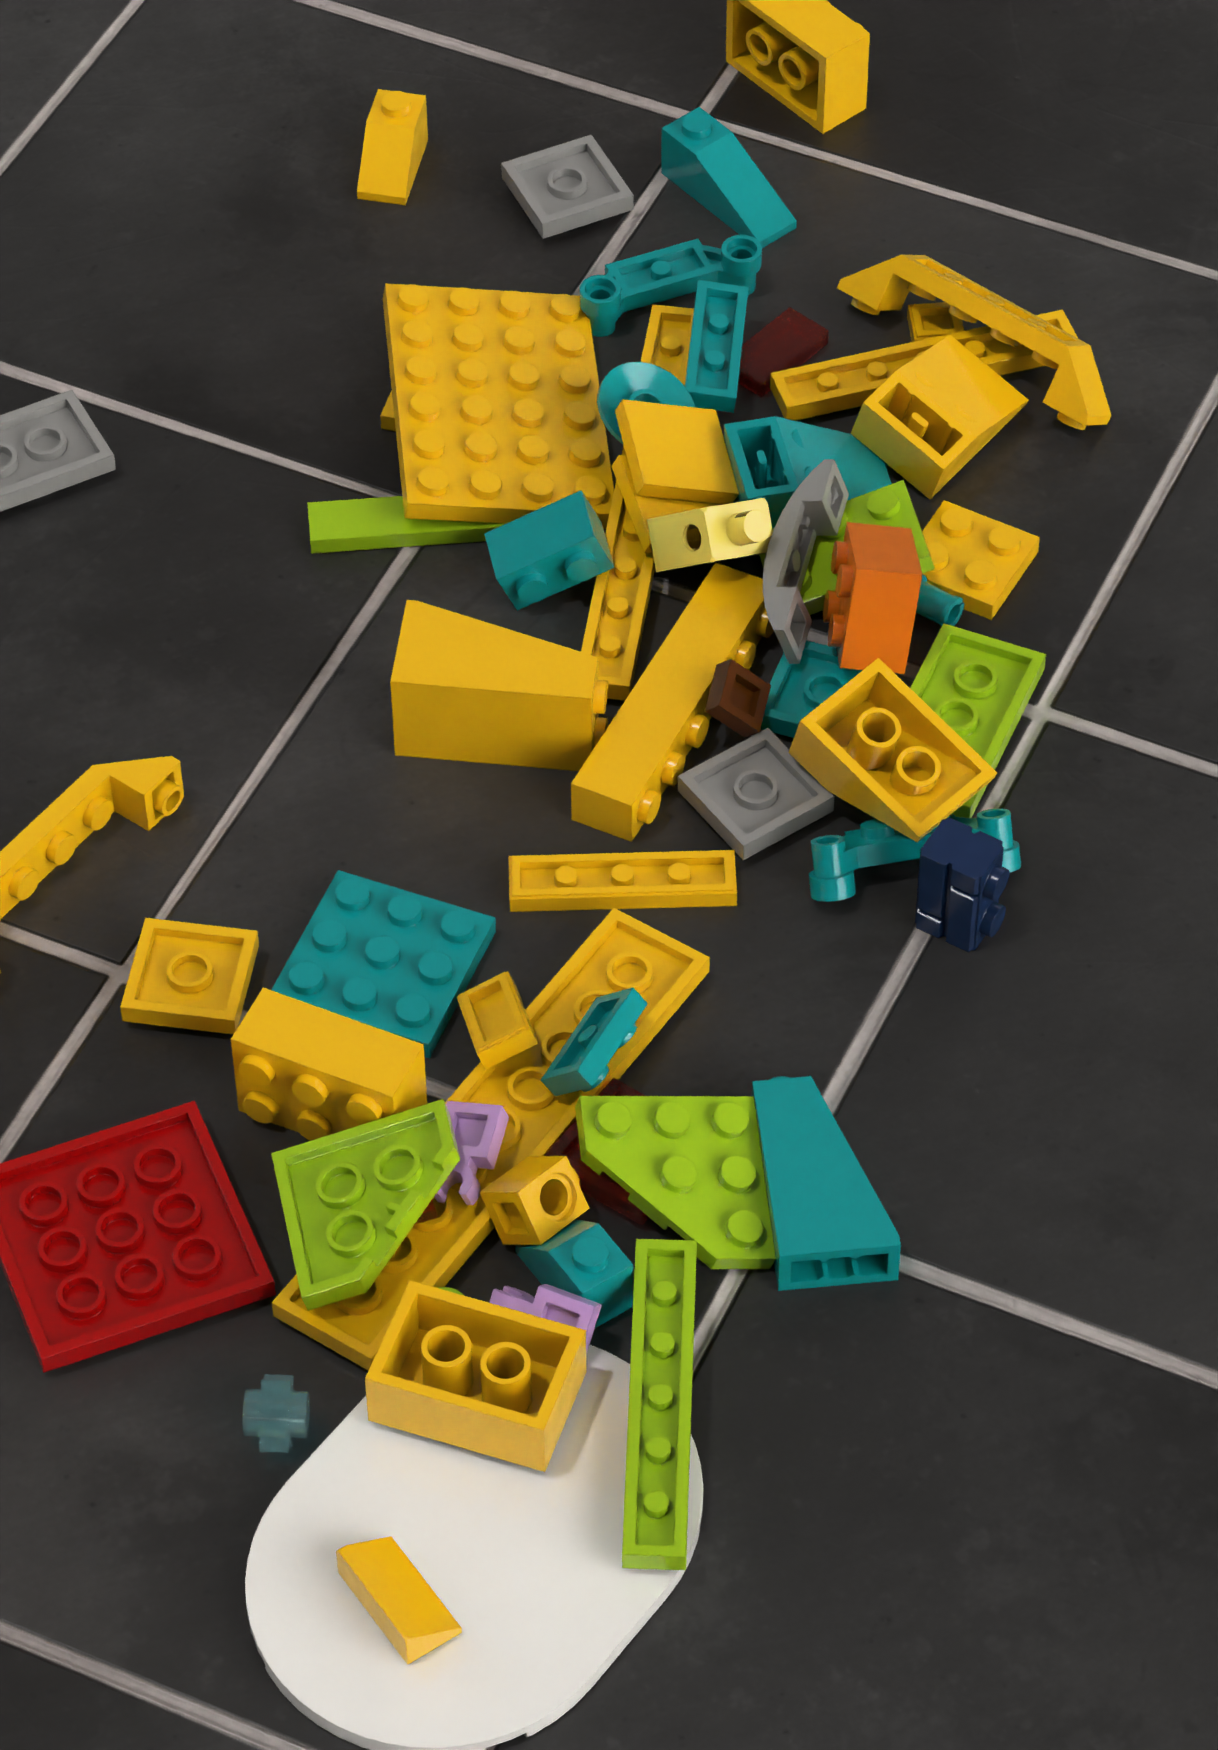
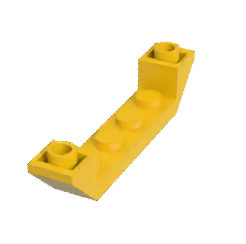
(1076, 384)
(134, 789)

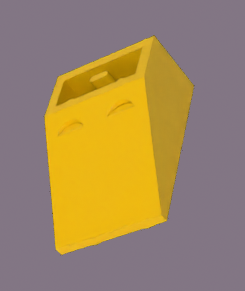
(936, 414)

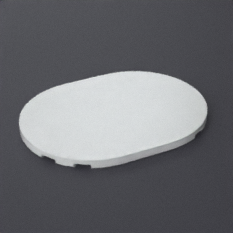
(506, 1548)

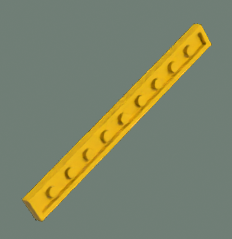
(623, 592)

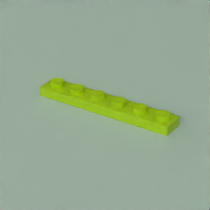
(660, 1405)

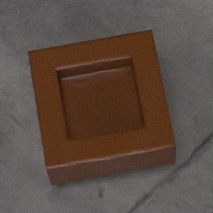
(737, 698)

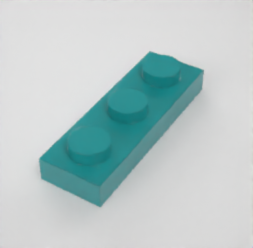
(716, 345)

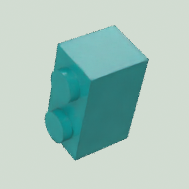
(549, 550)

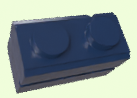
(960, 885)

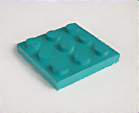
(387, 957)

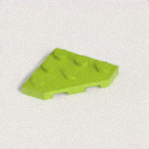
(687, 1168)
(359, 1196)

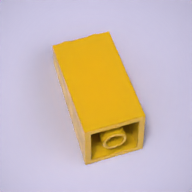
(492, 694)

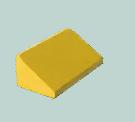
(396, 1597)

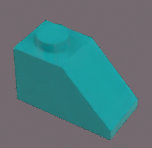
(586, 1264)

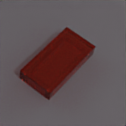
(777, 347)

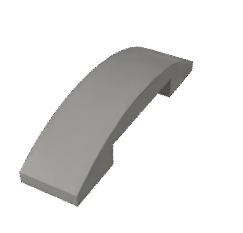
(810, 512)

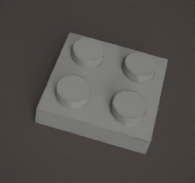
(567, 186)
(755, 794)

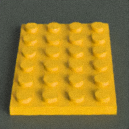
(494, 403)

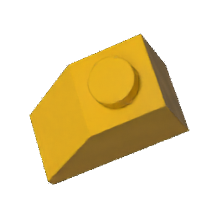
(392, 146)

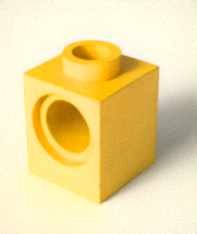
(534, 1200)

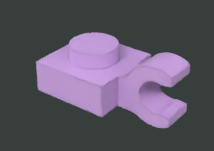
(552, 1305)

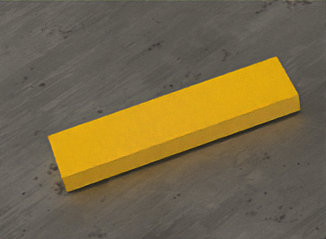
(622, 880)

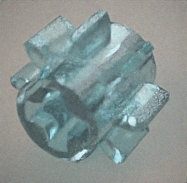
(276, 1413)

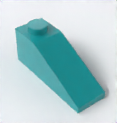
(722, 177)

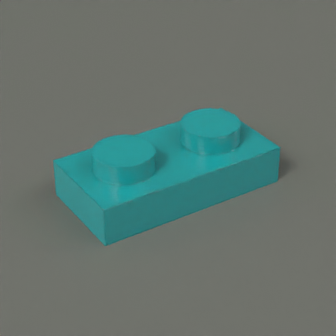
(594, 1042)

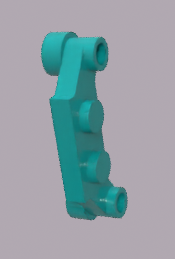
(666, 275)
(878, 844)

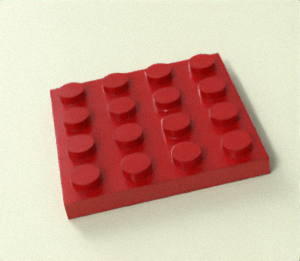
(125, 1237)

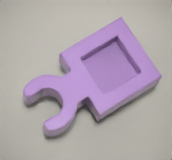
(478, 1138)

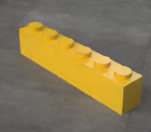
(666, 708)

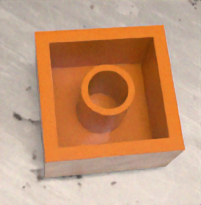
(874, 596)

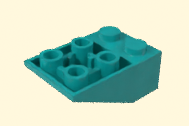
(778, 453)

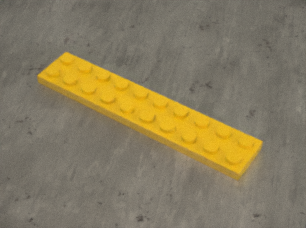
(612, 959)

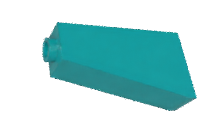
(819, 1198)

